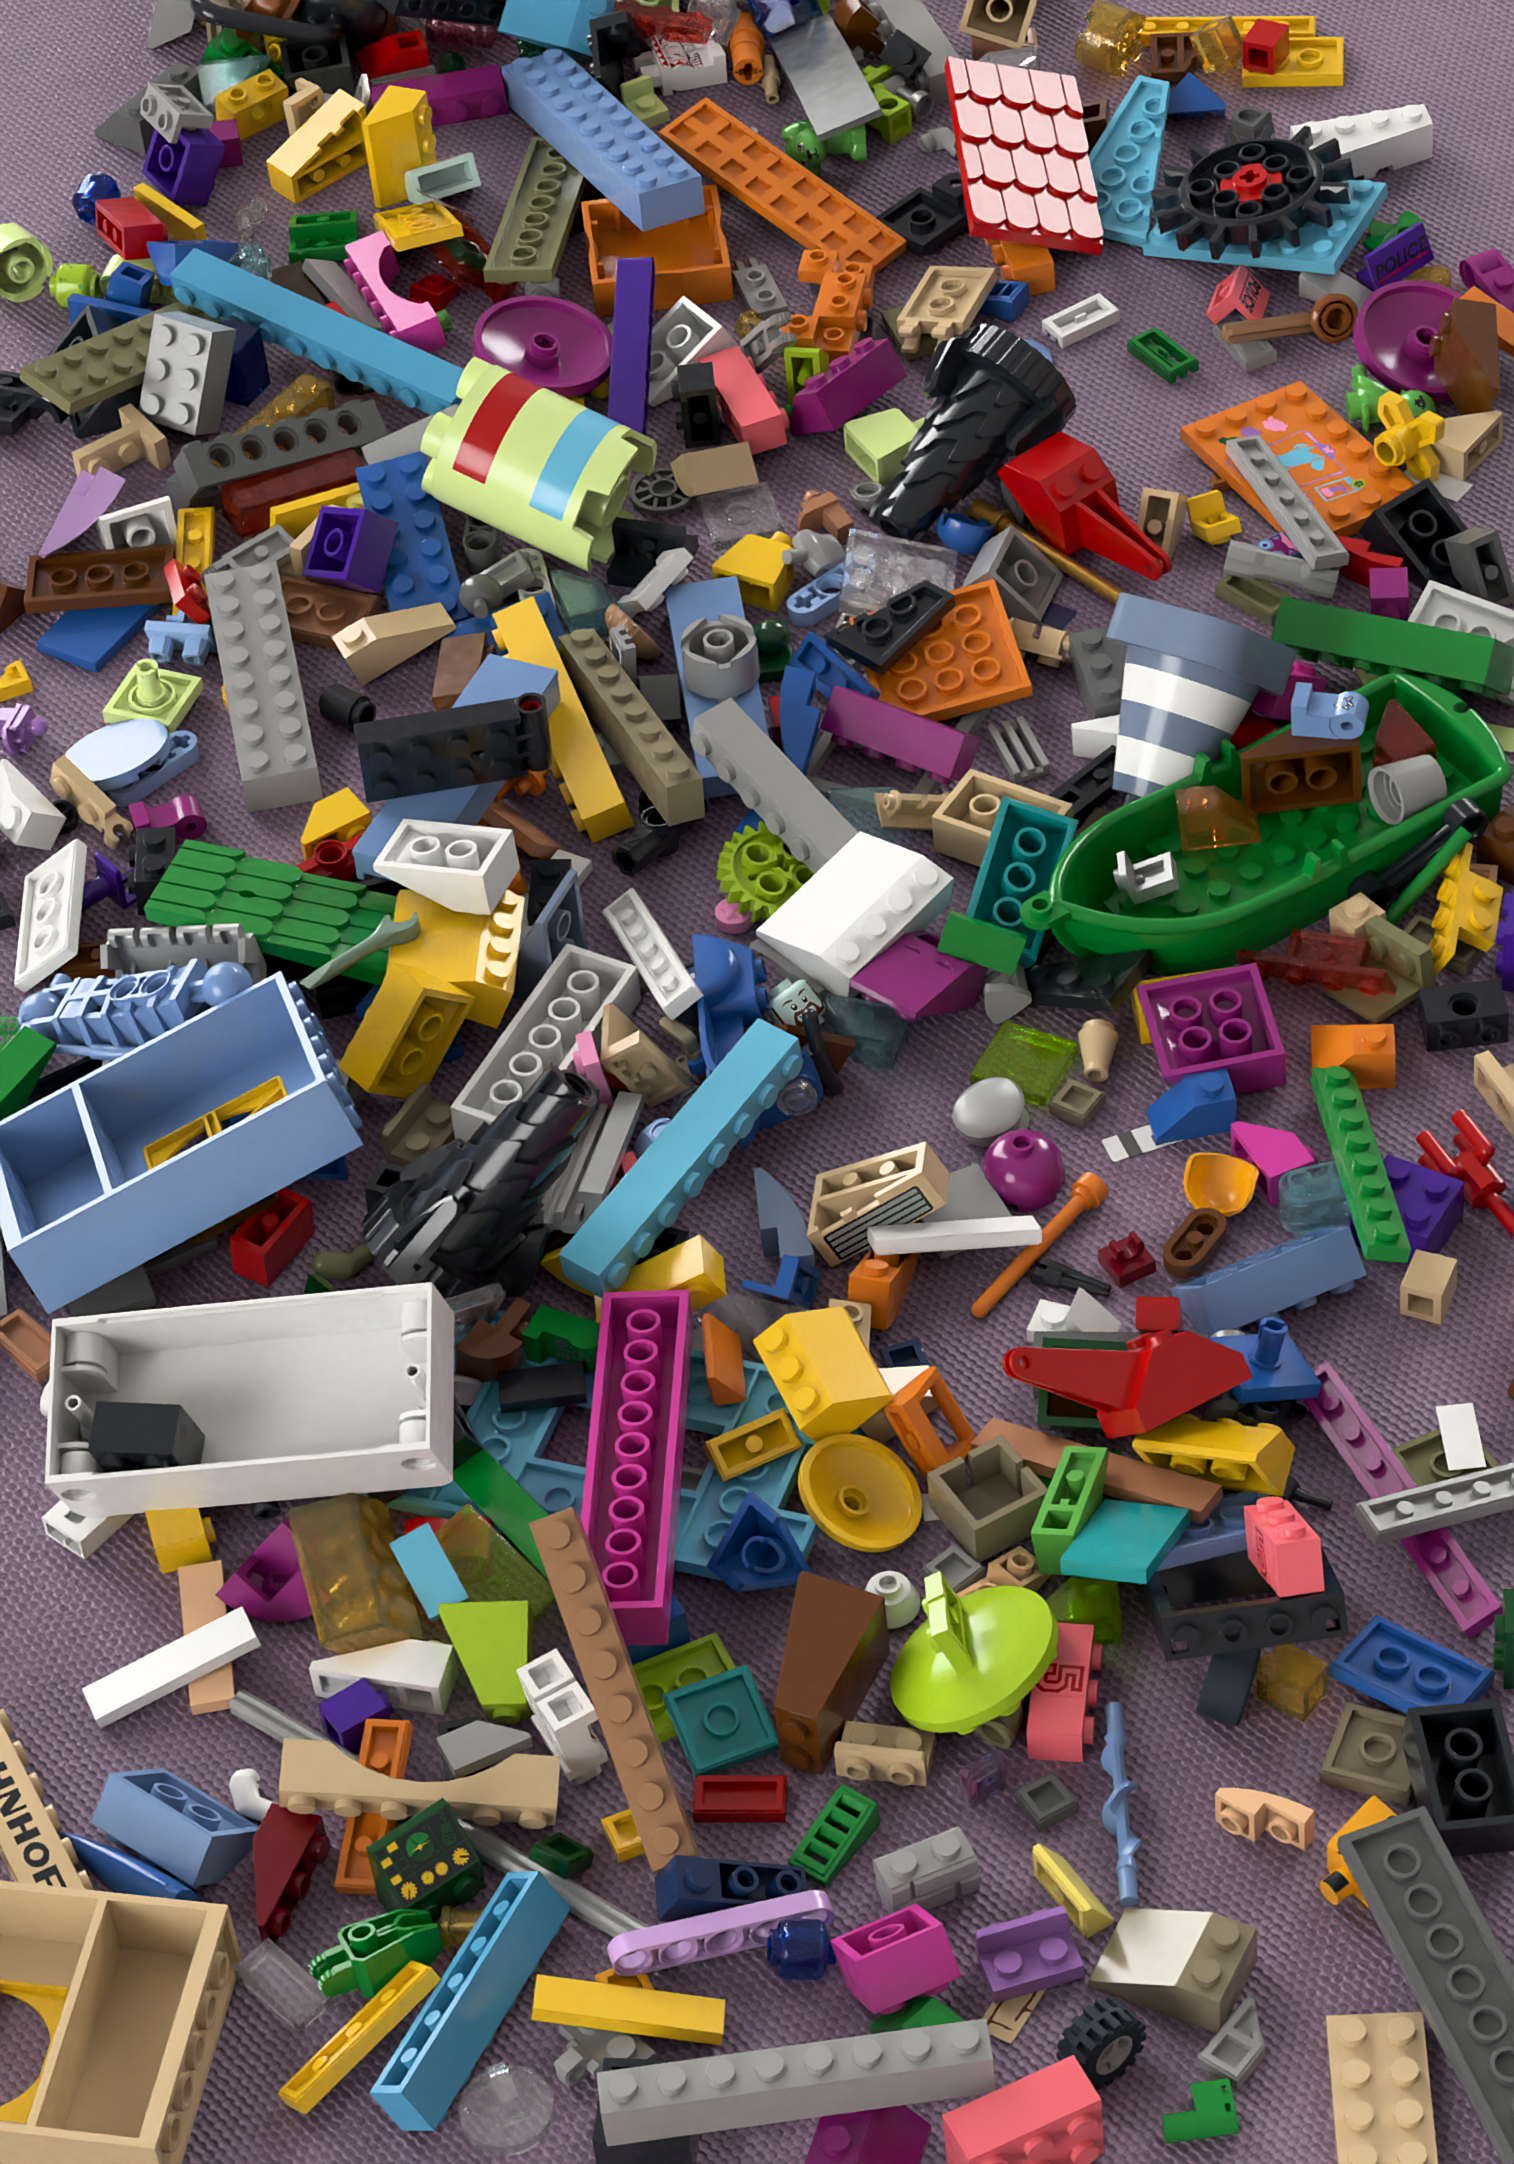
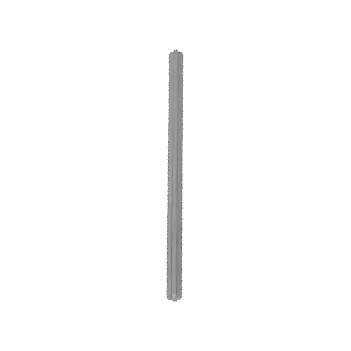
(487, 1846)

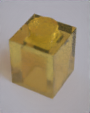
(1218, 45)
(1292, 1680)

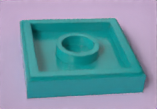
(721, 1721)

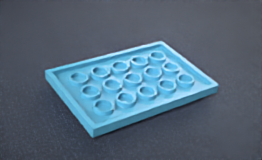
(1320, 250)

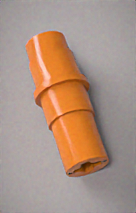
(746, 50)

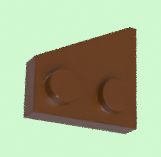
(1172, 56)

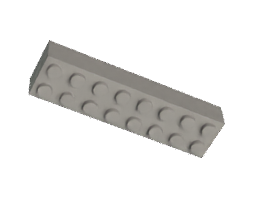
(263, 687)

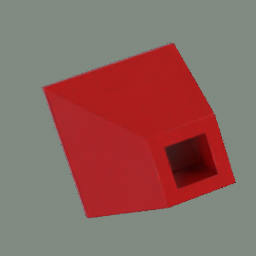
(393, 55)

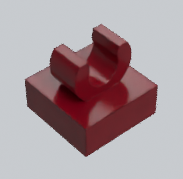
(1127, 1260)

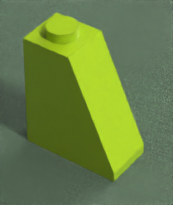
(491, 1646)

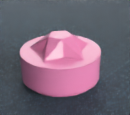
(729, 920)

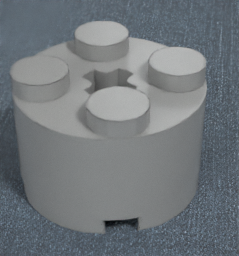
(720, 657)

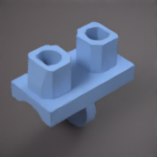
(180, 633)

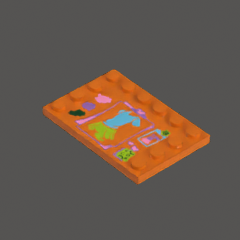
(1315, 447)

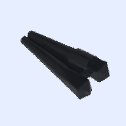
(1057, 1275)

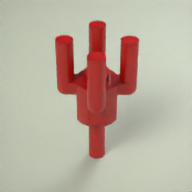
(1472, 1166)

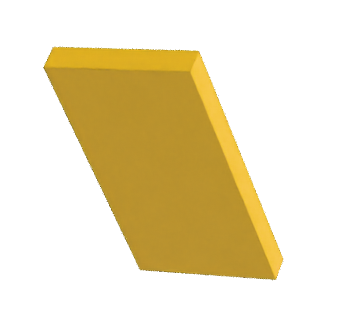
(417, 225)

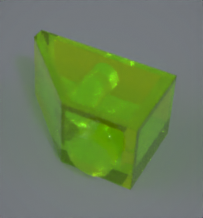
(1091, 1603)

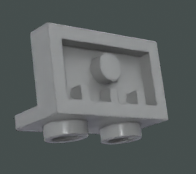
(172, 108)

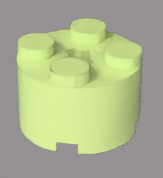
(22, 264)

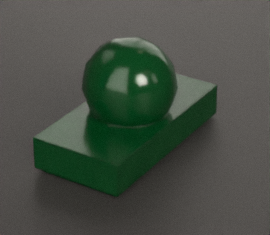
(773, 649)

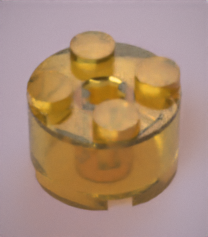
(1110, 38)

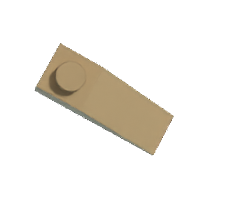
(389, 638)

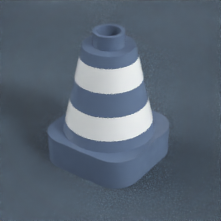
(1184, 688)

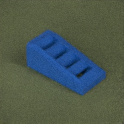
(1006, 300)

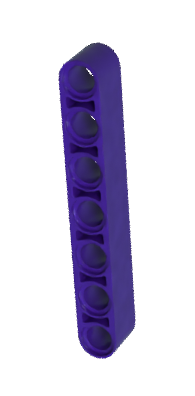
(632, 343)

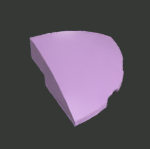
(83, 506)

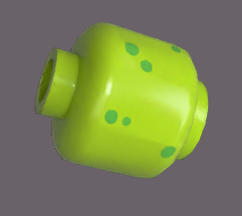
(74, 279)

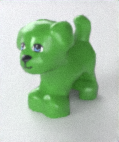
(807, 150)

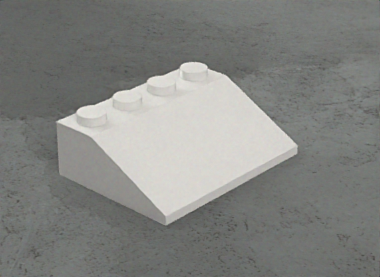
(857, 910)

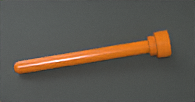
(1086, 1193)

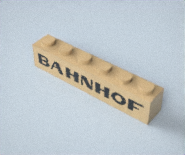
(28, 1828)

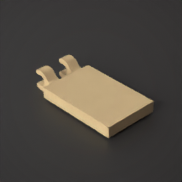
(944, 303)

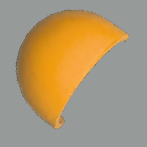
(1219, 1182)

